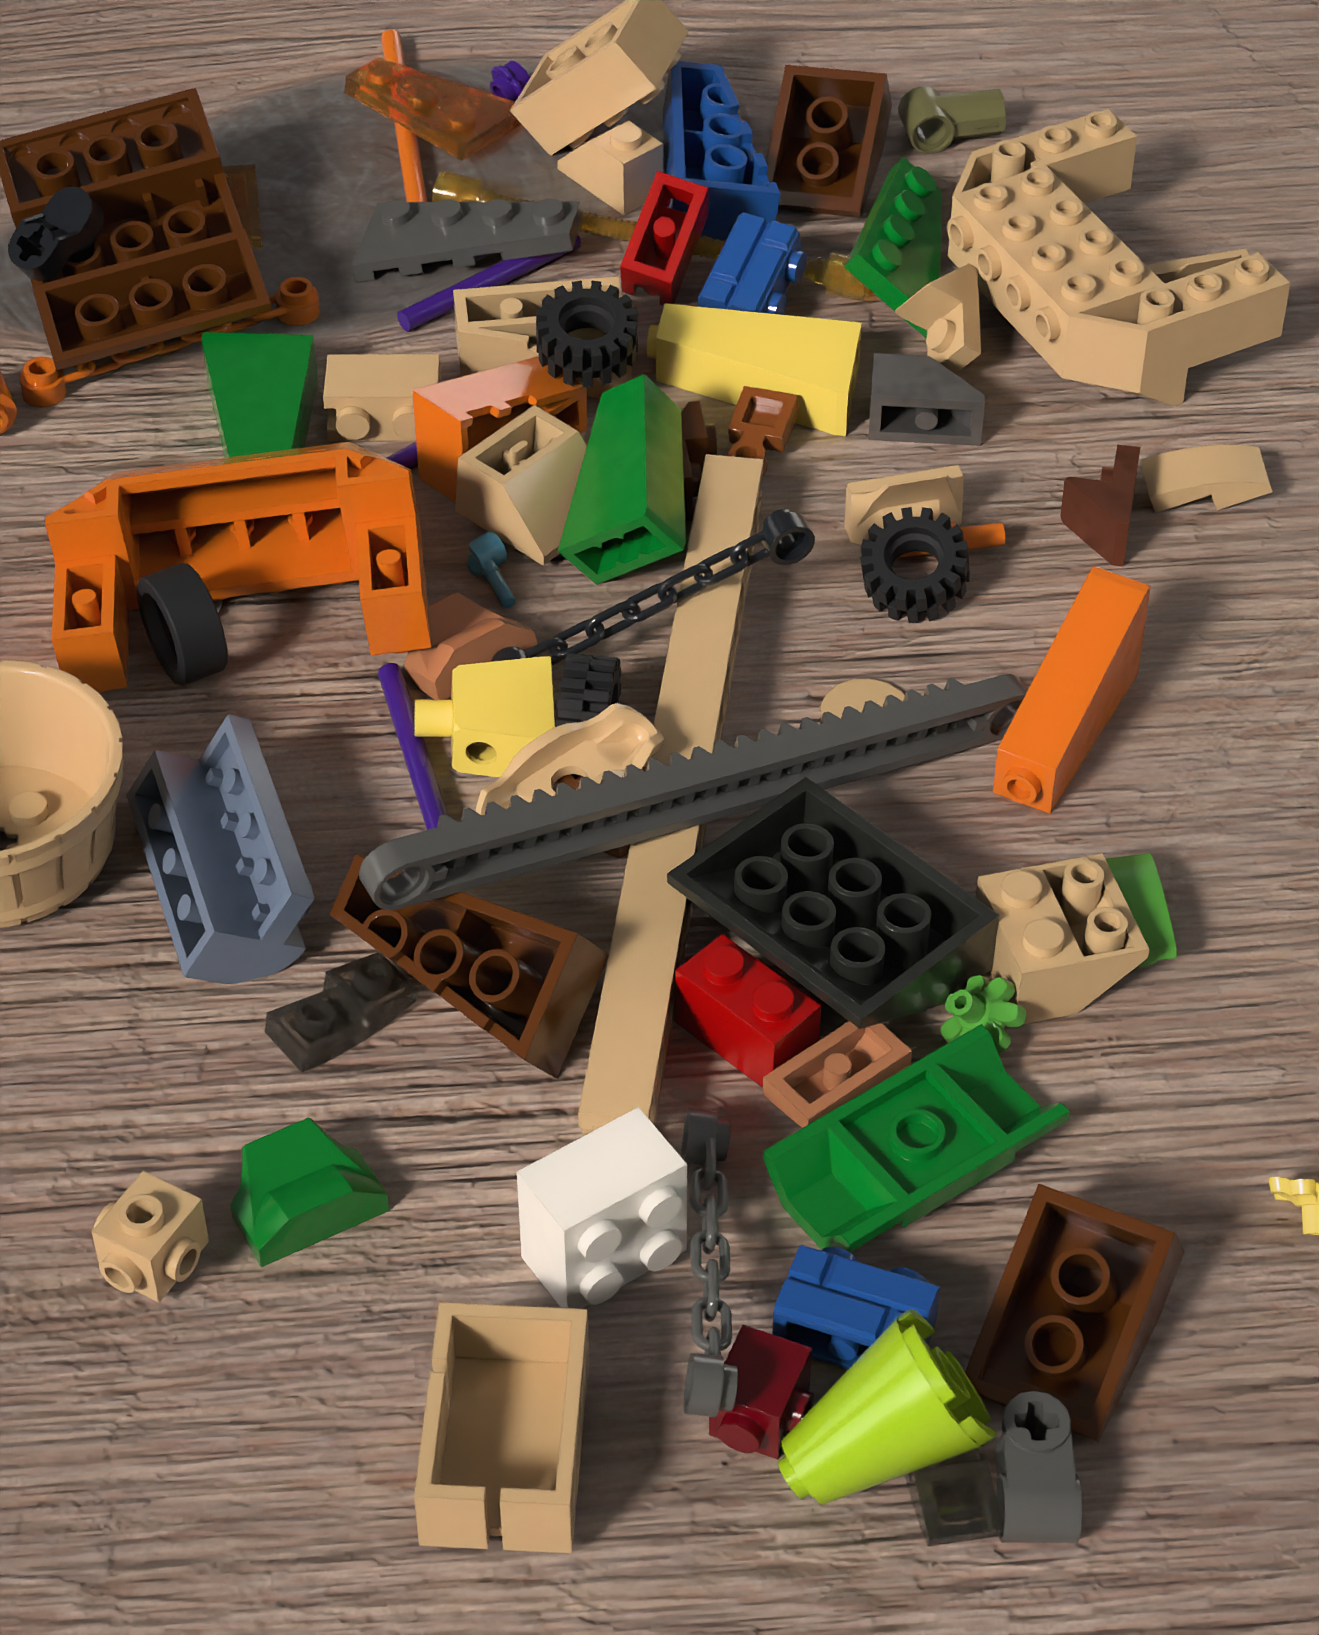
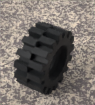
(587, 310)
(908, 536)
(587, 687)

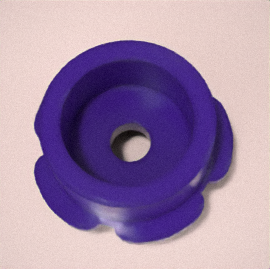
(509, 80)

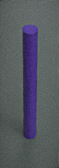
(493, 276)
(412, 747)

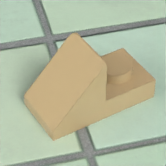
(950, 315)

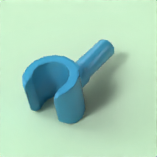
(486, 556)

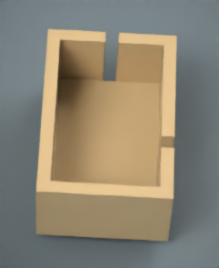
(512, 1430)

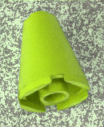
(886, 1417)

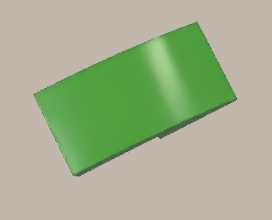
(1146, 899)

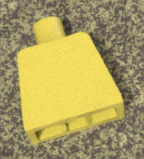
(490, 712)

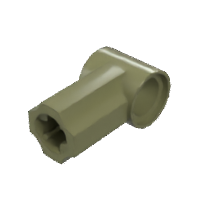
(938, 119)

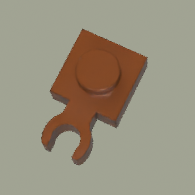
(761, 423)

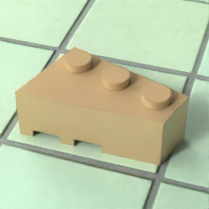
(499, 326)

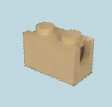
(373, 395)

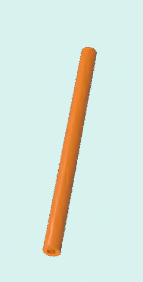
(406, 140)

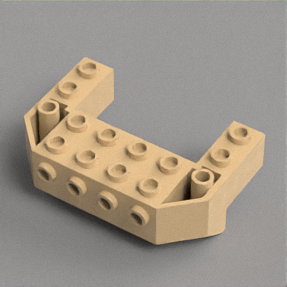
(1077, 286)

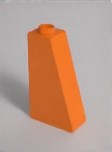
(1074, 690)

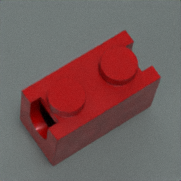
(664, 238)

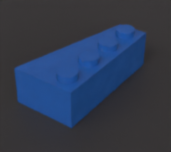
(714, 148)

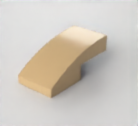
(1223, 471)

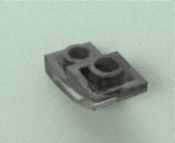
(351, 1008)

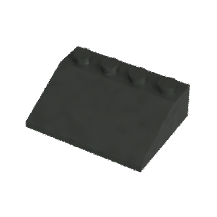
(841, 907)

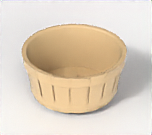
(55, 788)

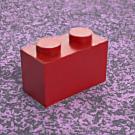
(743, 1009)

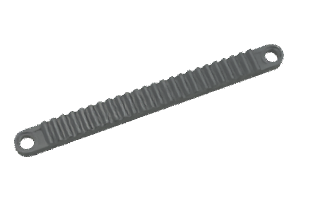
(686, 790)

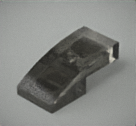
(955, 1500)

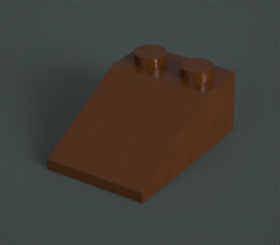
(828, 138)
(1074, 1307)

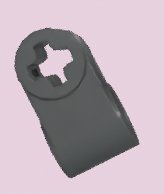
(1037, 1472)

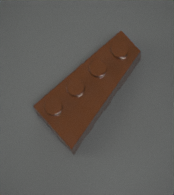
(489, 962)

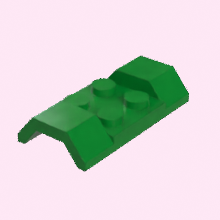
(907, 1144)

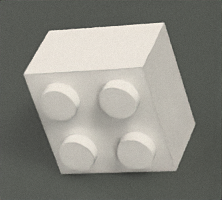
(603, 1211)

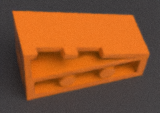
(470, 408)

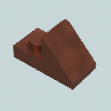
(1102, 508)

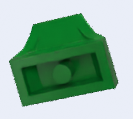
(301, 1191)

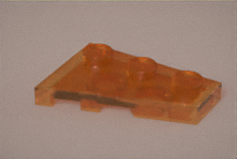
(432, 107)

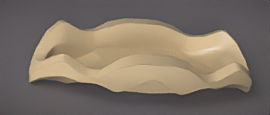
(584, 748)

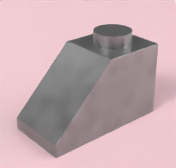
(923, 402)

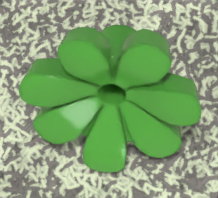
(984, 1004)

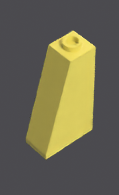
(727, 349)

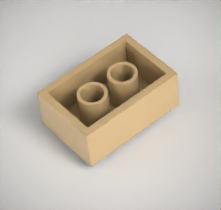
(600, 73)

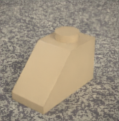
(616, 166)

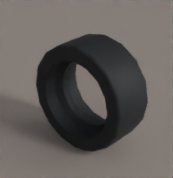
(182, 623)

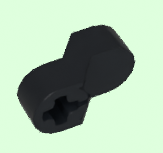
(62, 229)

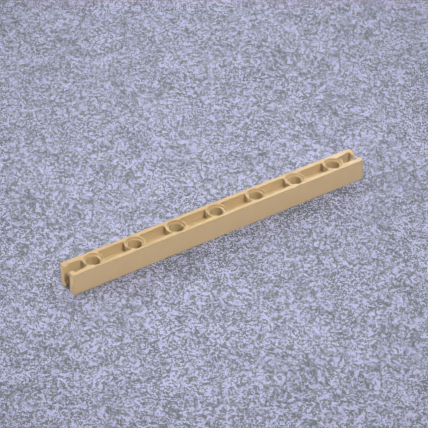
(691, 709)

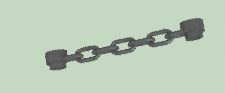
(708, 1381)

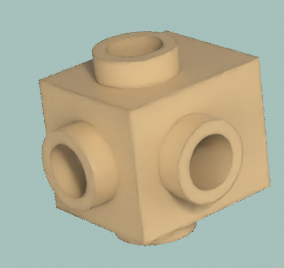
(150, 1237)

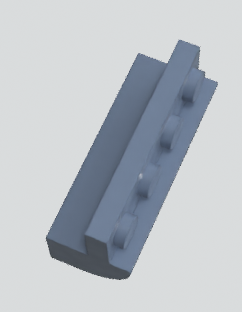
(222, 858)

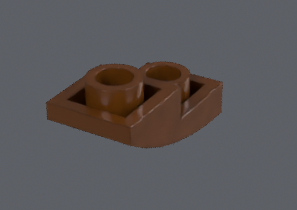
(697, 441)

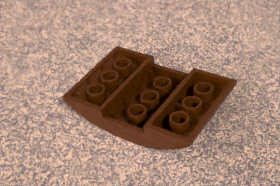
(169, 237)

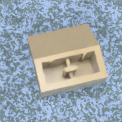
(522, 482)
(1061, 934)

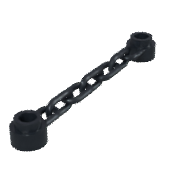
(785, 540)

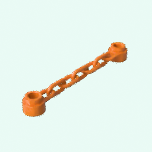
(44, 386)

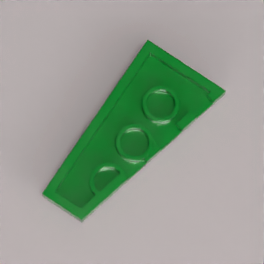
(901, 237)

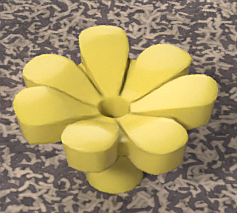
(1302, 1194)

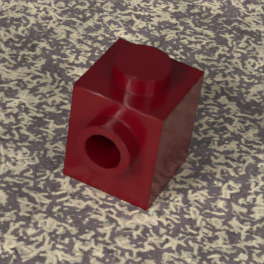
(769, 1392)

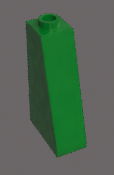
(260, 389)
(629, 485)

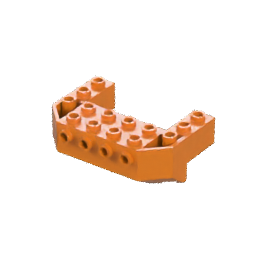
(246, 531)

